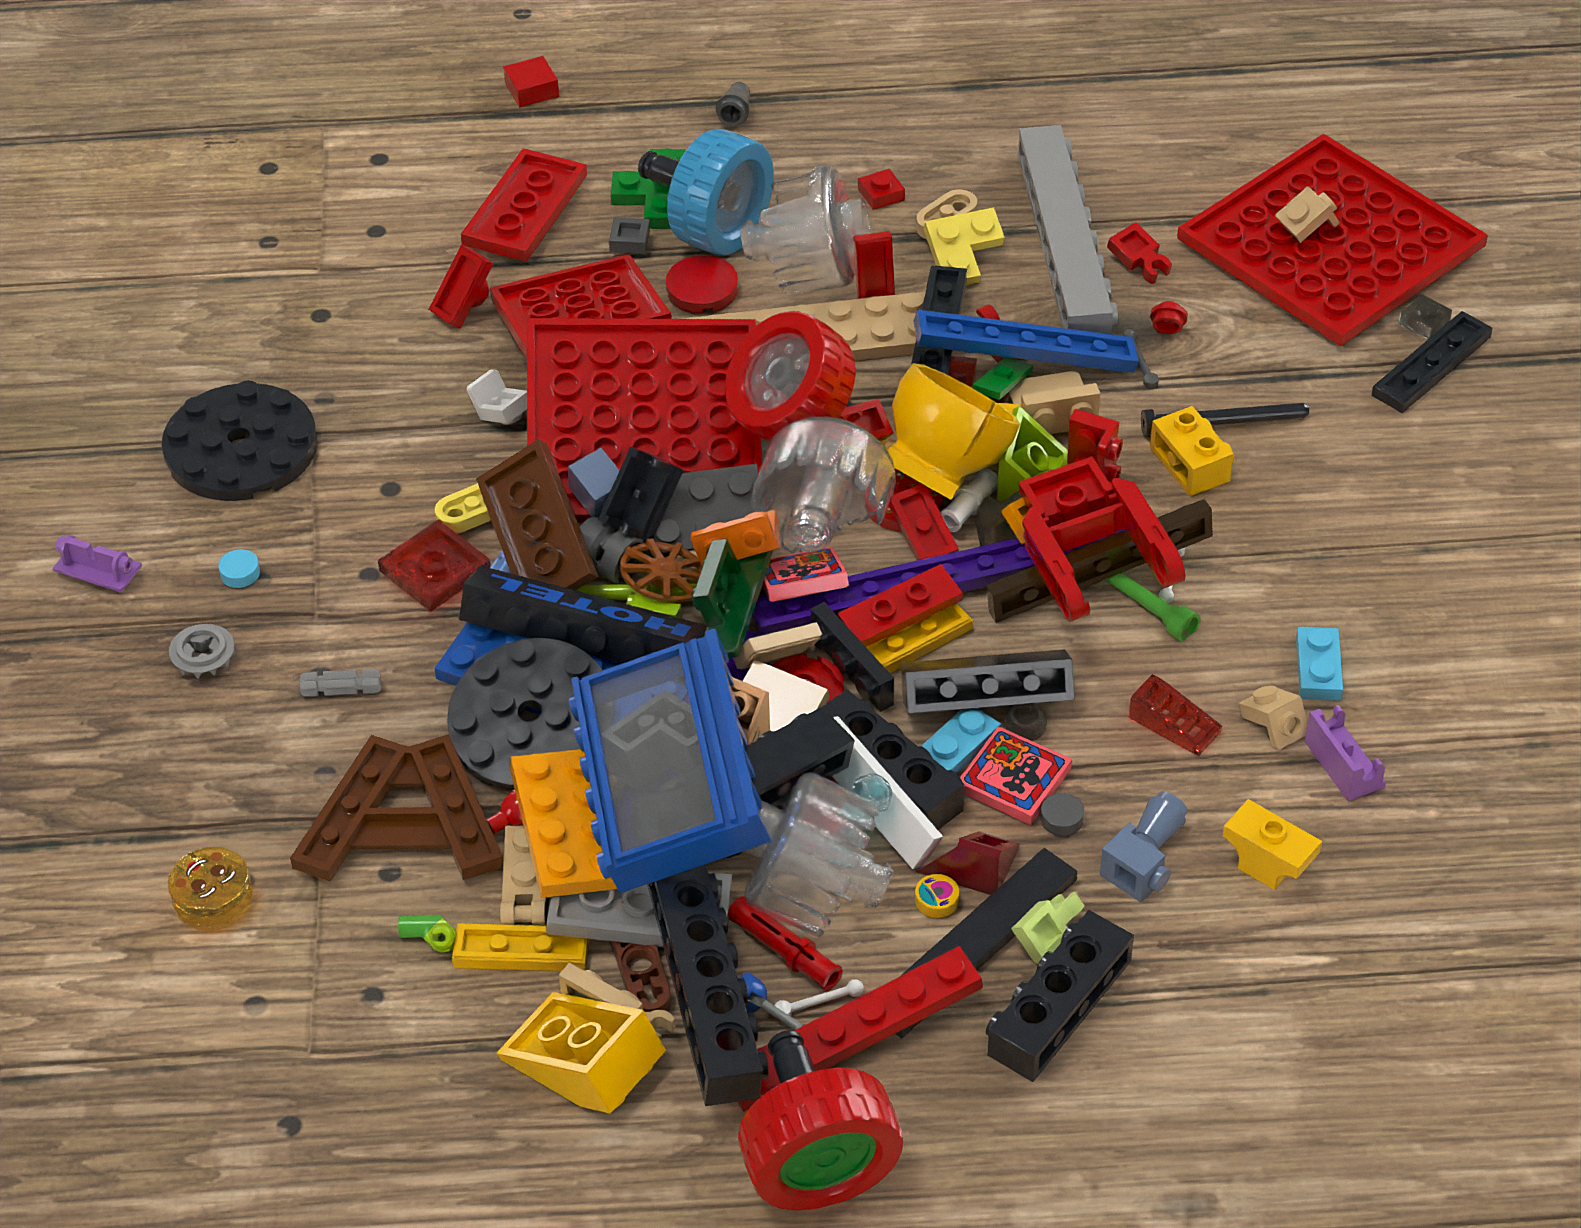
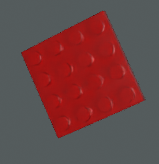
(594, 290)

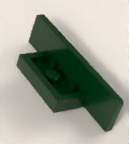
(729, 592)

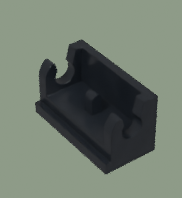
(640, 494)

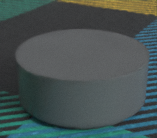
(1062, 814)

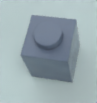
(592, 480)

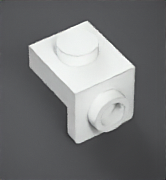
(495, 401)

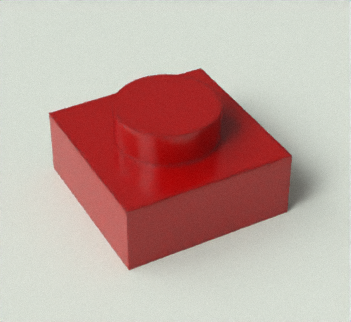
(881, 189)

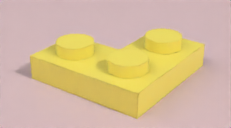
(957, 236)

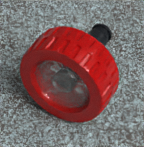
(789, 372)

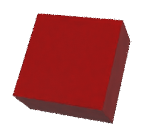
(531, 81)

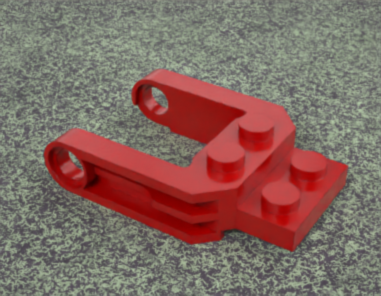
(1079, 507)

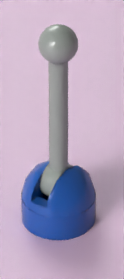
(757, 999)

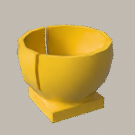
(946, 430)

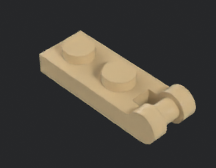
(520, 882)

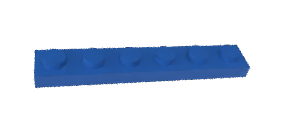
(1025, 341)

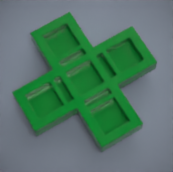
(632, 189)

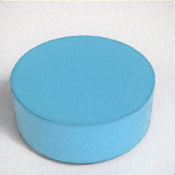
(239, 568)

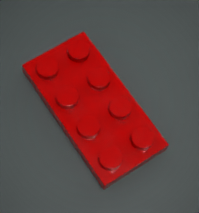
(524, 205)

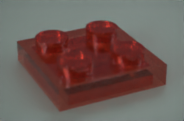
(432, 565)

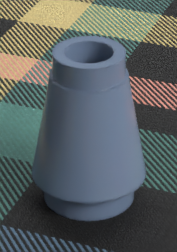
(1161, 818)

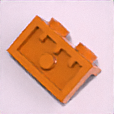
(747, 536)

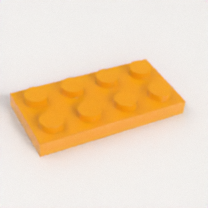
(558, 822)

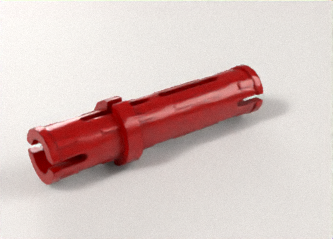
(797, 952)

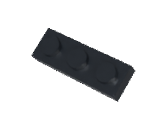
(853, 658)

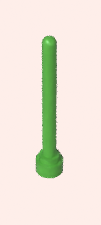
(1174, 618)

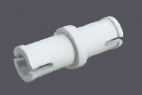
(968, 499)

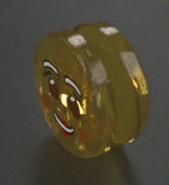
(210, 888)

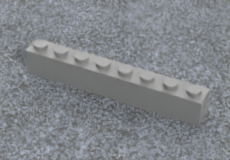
(1065, 230)

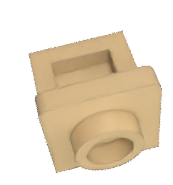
(1307, 213)
(1279, 712)

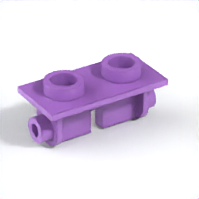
(95, 565)

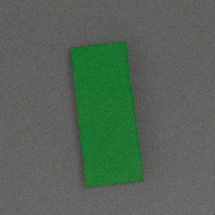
(1003, 378)

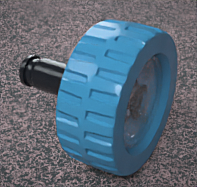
(713, 188)

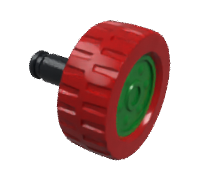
(817, 1132)

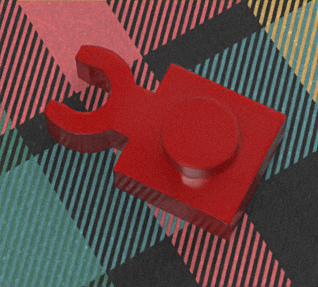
(1137, 248)

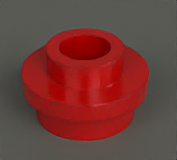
(1168, 317)

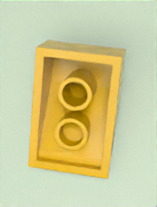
(585, 1049)

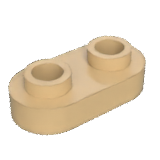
(950, 204)

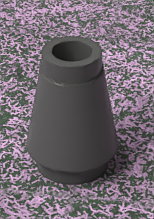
(734, 105)

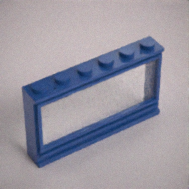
(666, 763)

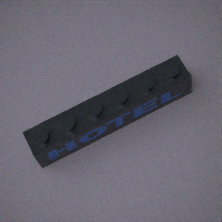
(563, 614)

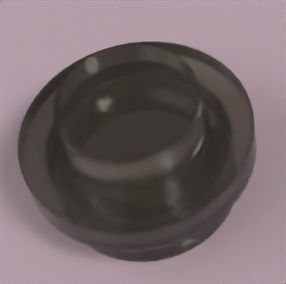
(1026, 721)

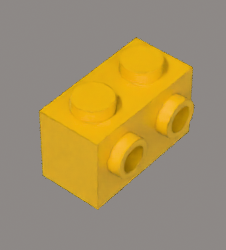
(1191, 451)

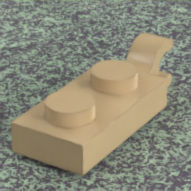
(591, 986)

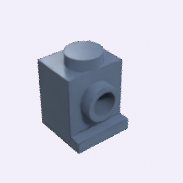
(1134, 864)

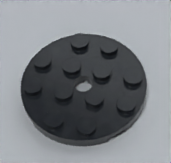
(274, 455)
(493, 696)

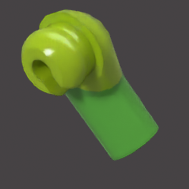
(431, 928)

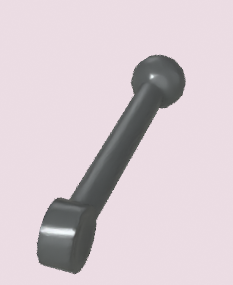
(1150, 379)

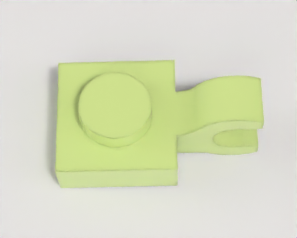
(1045, 923)

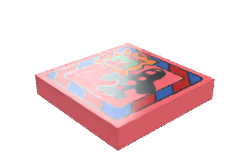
(804, 574)
(1014, 775)

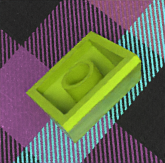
(1028, 456)

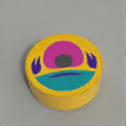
(937, 896)

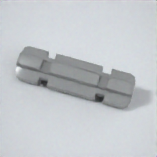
(340, 682)

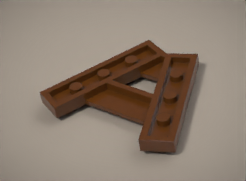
(356, 823)

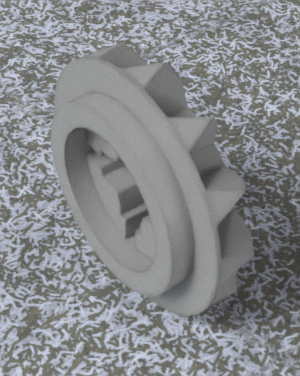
(200, 639)

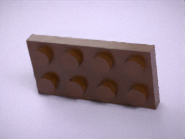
(536, 519)

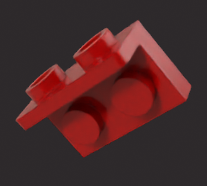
(1095, 437)

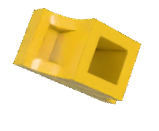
(1269, 844)

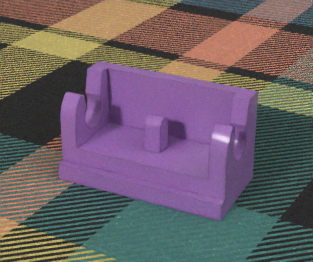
(1342, 755)

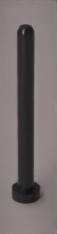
(1236, 415)

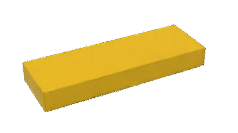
(921, 637)
(516, 948)

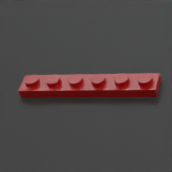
(882, 1012)

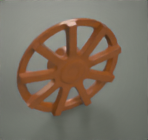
(662, 571)

